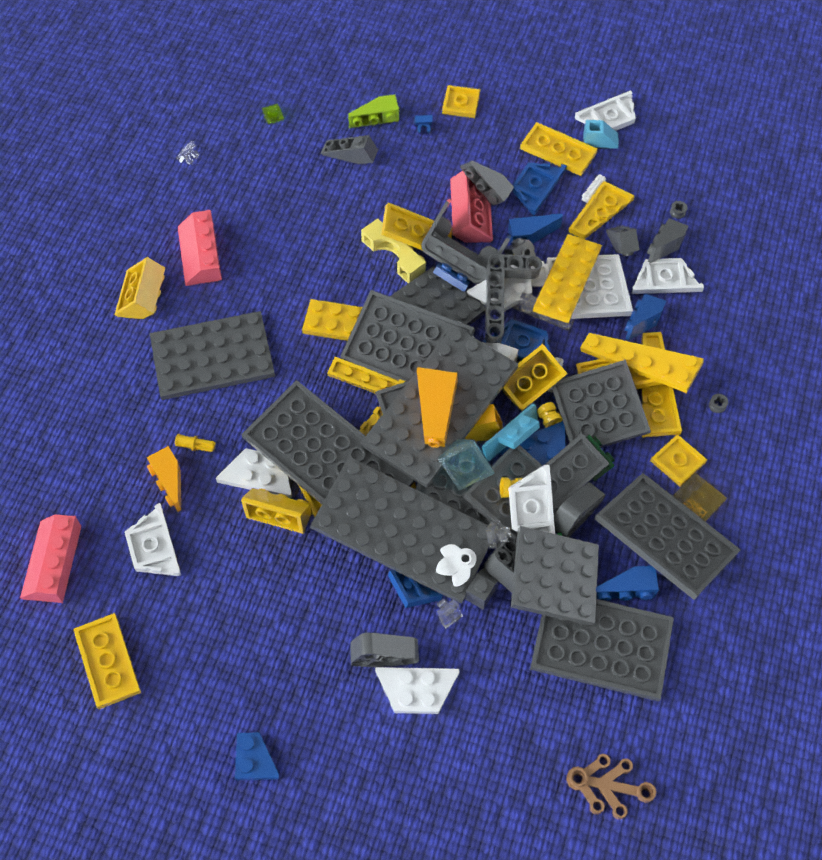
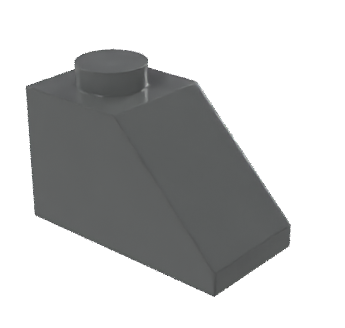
(623, 239)
(481, 588)

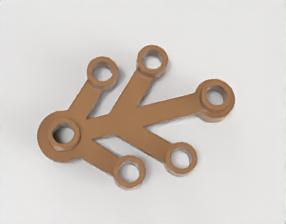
(607, 785)

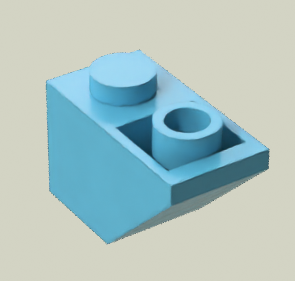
(600, 134)

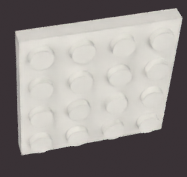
(605, 290)

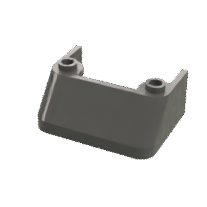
(457, 256)

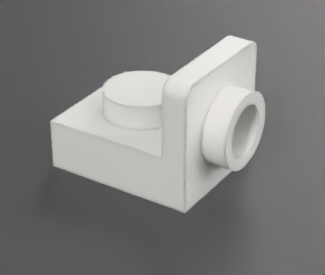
(540, 280)

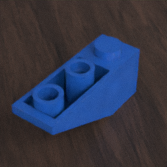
(534, 227)
(645, 316)
(633, 583)

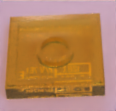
(700, 497)

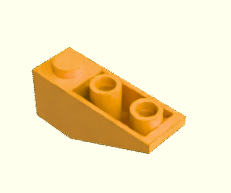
(168, 472)

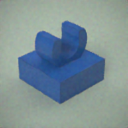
(423, 120)

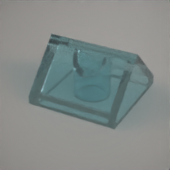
(465, 463)

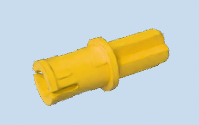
(194, 443)

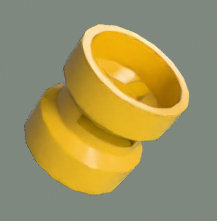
(549, 414)
(505, 483)

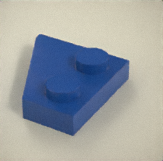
(253, 759)

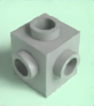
(520, 247)

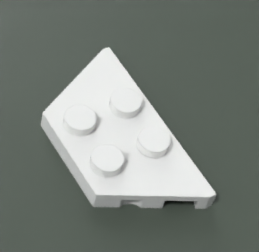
(615, 111)
(666, 277)
(512, 291)
(255, 471)
(532, 501)
(152, 545)
(416, 688)

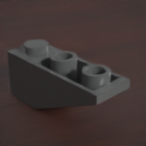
(352, 149)
(489, 182)
(667, 239)

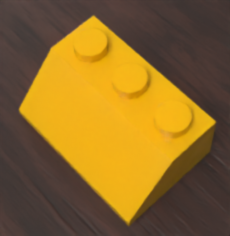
(140, 290)
(533, 377)
(276, 510)

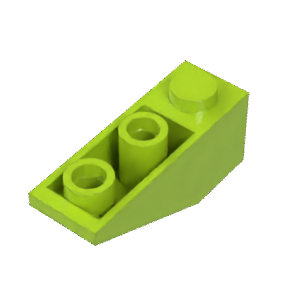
(378, 111)

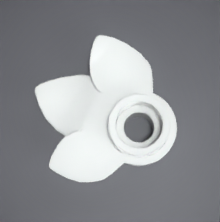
(453, 564)

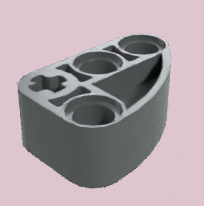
(577, 509)
(502, 563)
(383, 650)

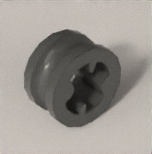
(678, 205)
(722, 399)

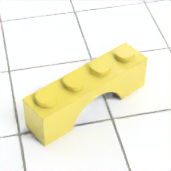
(409, 264)

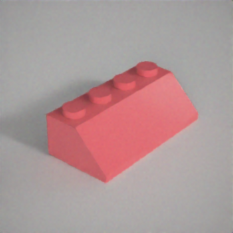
(470, 211)
(199, 249)
(51, 559)

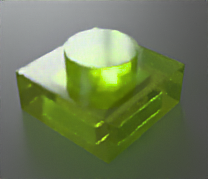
(272, 113)

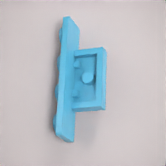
(513, 433)

